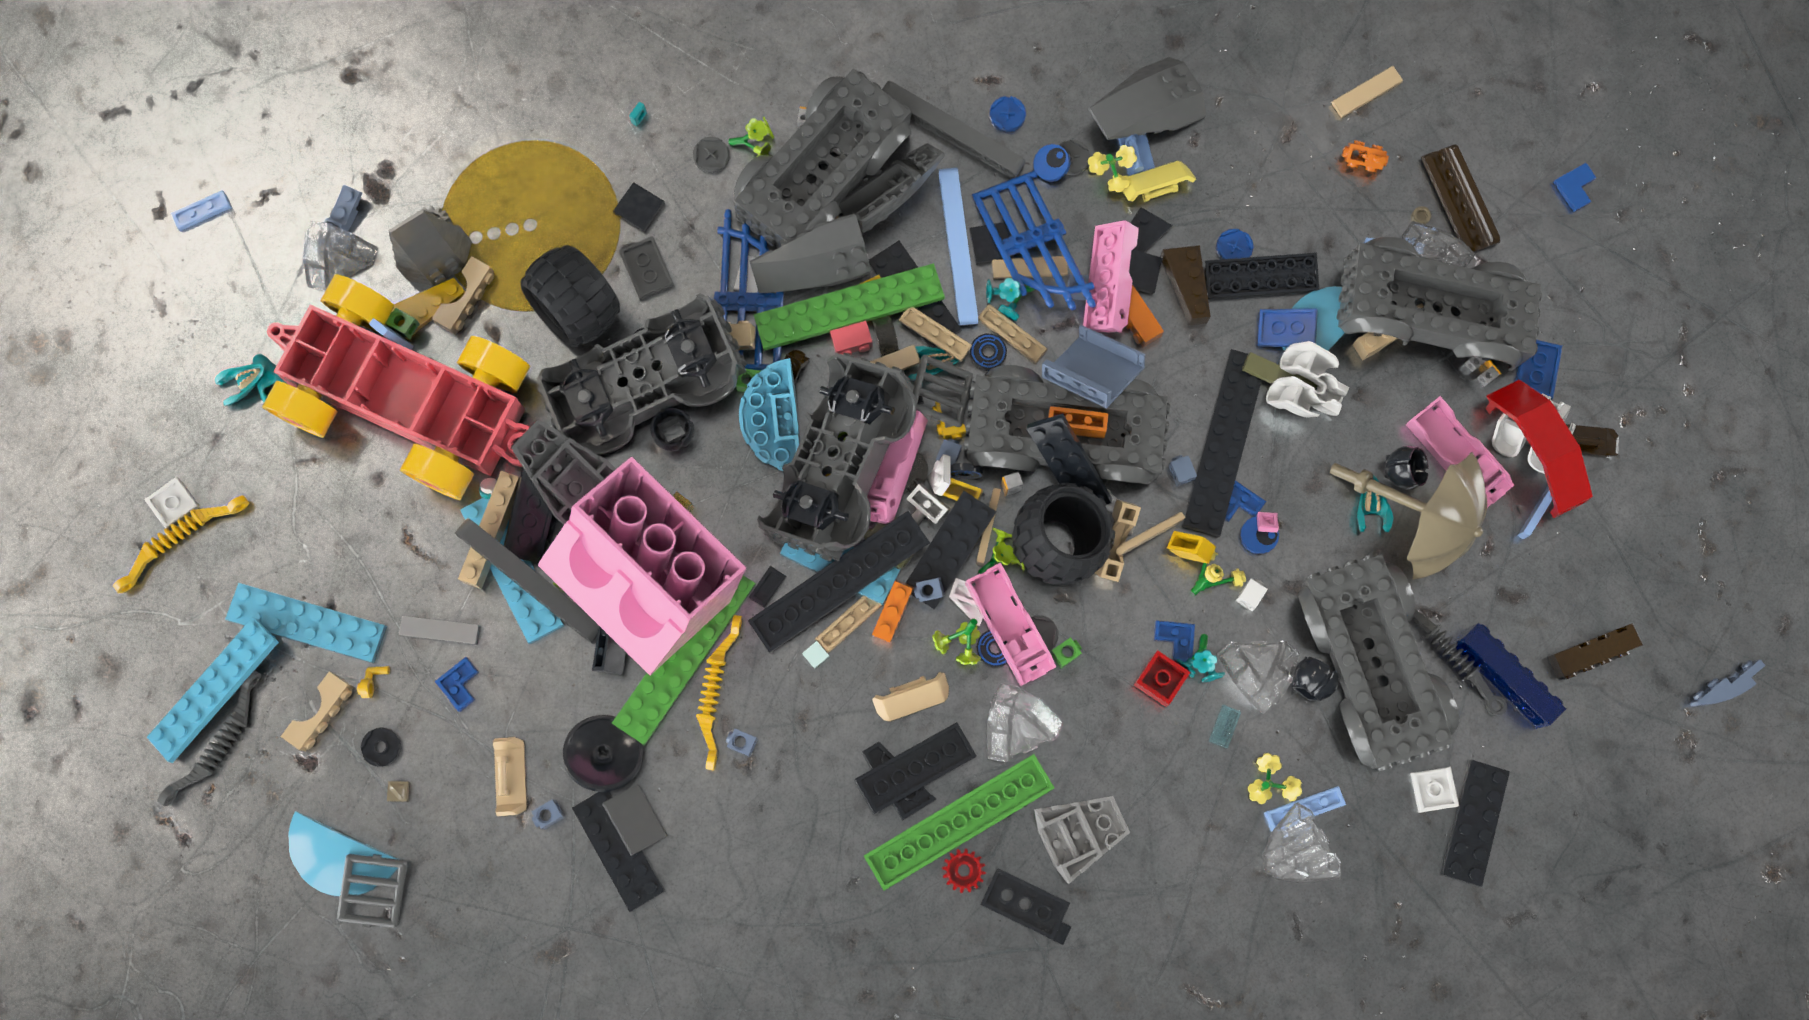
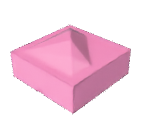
(1267, 522)

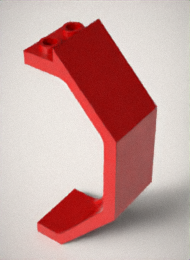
(1549, 440)

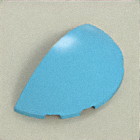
(1327, 304)
(771, 414)
(321, 856)

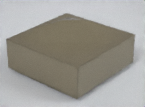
(398, 791)

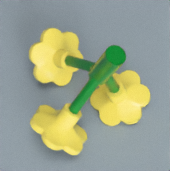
(1100, 163)
(1261, 791)

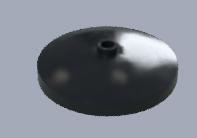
(600, 737)

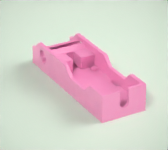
(1111, 276)
(1440, 435)
(894, 473)
(1009, 624)

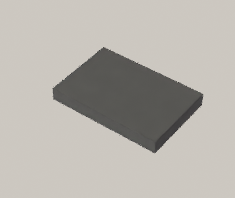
(646, 268)
(634, 820)

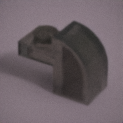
(885, 335)
(918, 473)

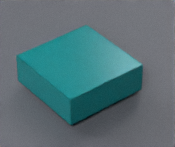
(638, 114)

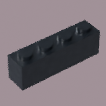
(608, 655)

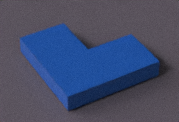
(1571, 186)
(1244, 499)
(1180, 634)
(453, 683)

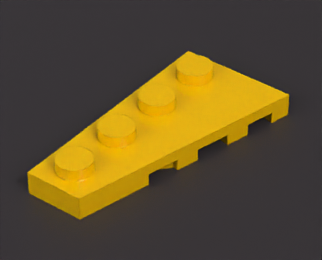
(425, 304)

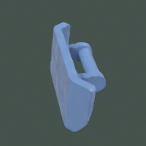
(1142, 151)

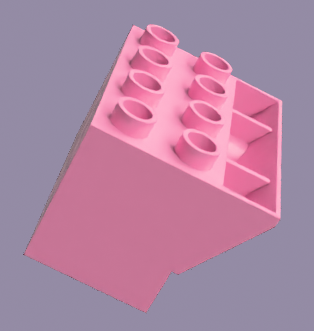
(641, 565)

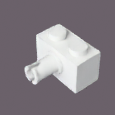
(927, 505)

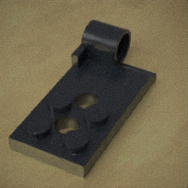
(1044, 914)

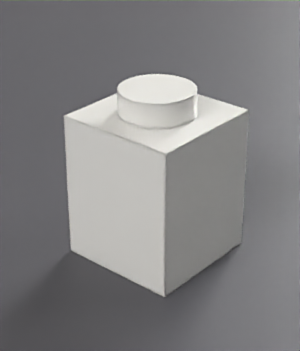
(1252, 594)

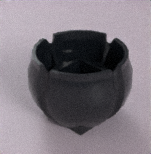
(666, 419)
(1407, 467)
(1315, 679)

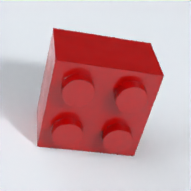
(1162, 678)

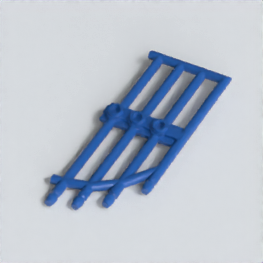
(1033, 237)
(743, 300)

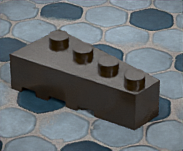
(1188, 280)
(1594, 651)

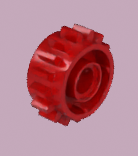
(974, 873)

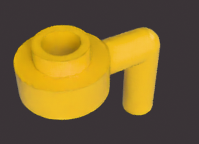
(366, 686)

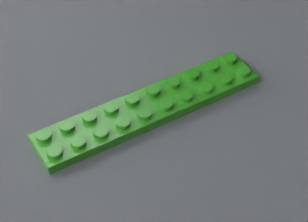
(849, 306)
(661, 689)
(958, 822)

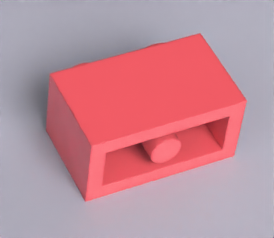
(851, 338)

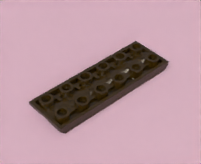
(1461, 198)

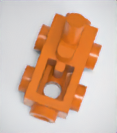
(1372, 158)

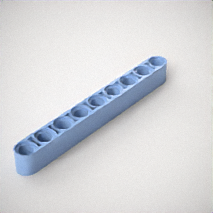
(958, 246)

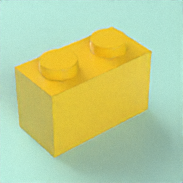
(957, 487)
(1191, 547)

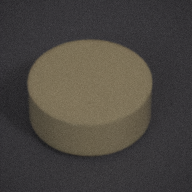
(1421, 215)

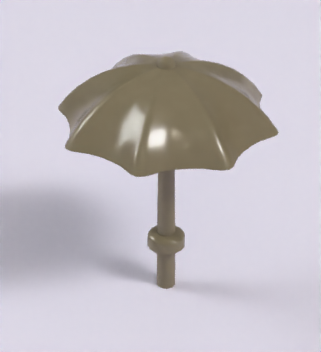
(1446, 522)

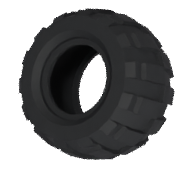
(570, 295)
(1089, 526)

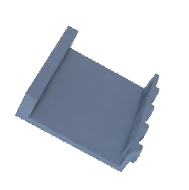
(1095, 367)

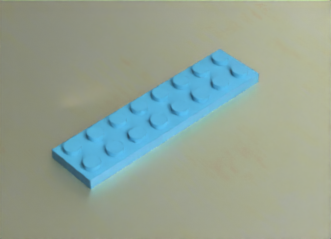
(530, 614)
(307, 622)
(212, 690)

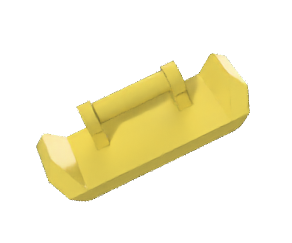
(1158, 181)

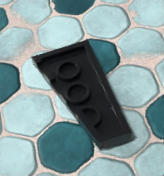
(1150, 229)
(878, 754)

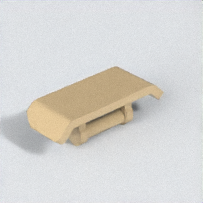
(912, 697)
(510, 776)

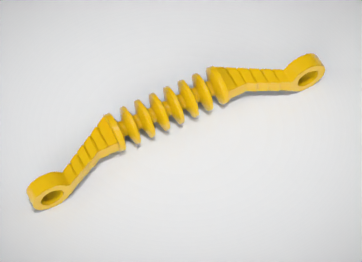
(149, 551)
(705, 719)

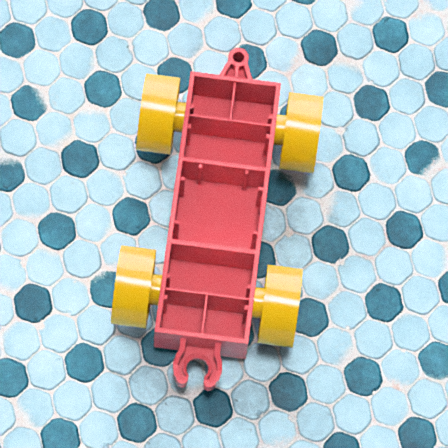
(398, 388)

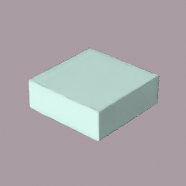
(815, 654)

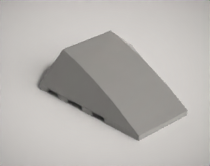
(1080, 833)

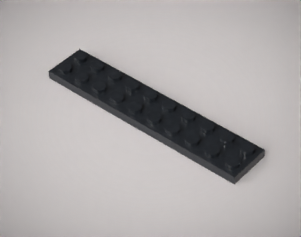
(1223, 447)
(838, 581)

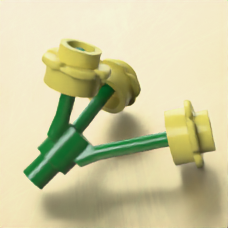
(1213, 574)

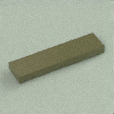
(1268, 370)

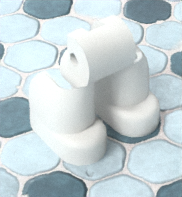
(1297, 396)
(1509, 438)

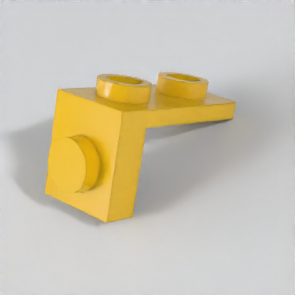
(950, 432)

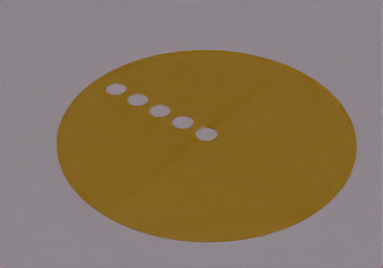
(540, 183)

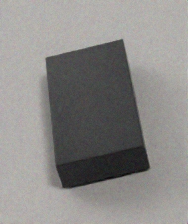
(767, 587)

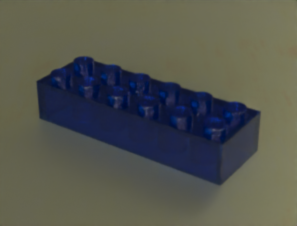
(1509, 676)

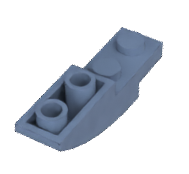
(345, 208)
(1728, 688)

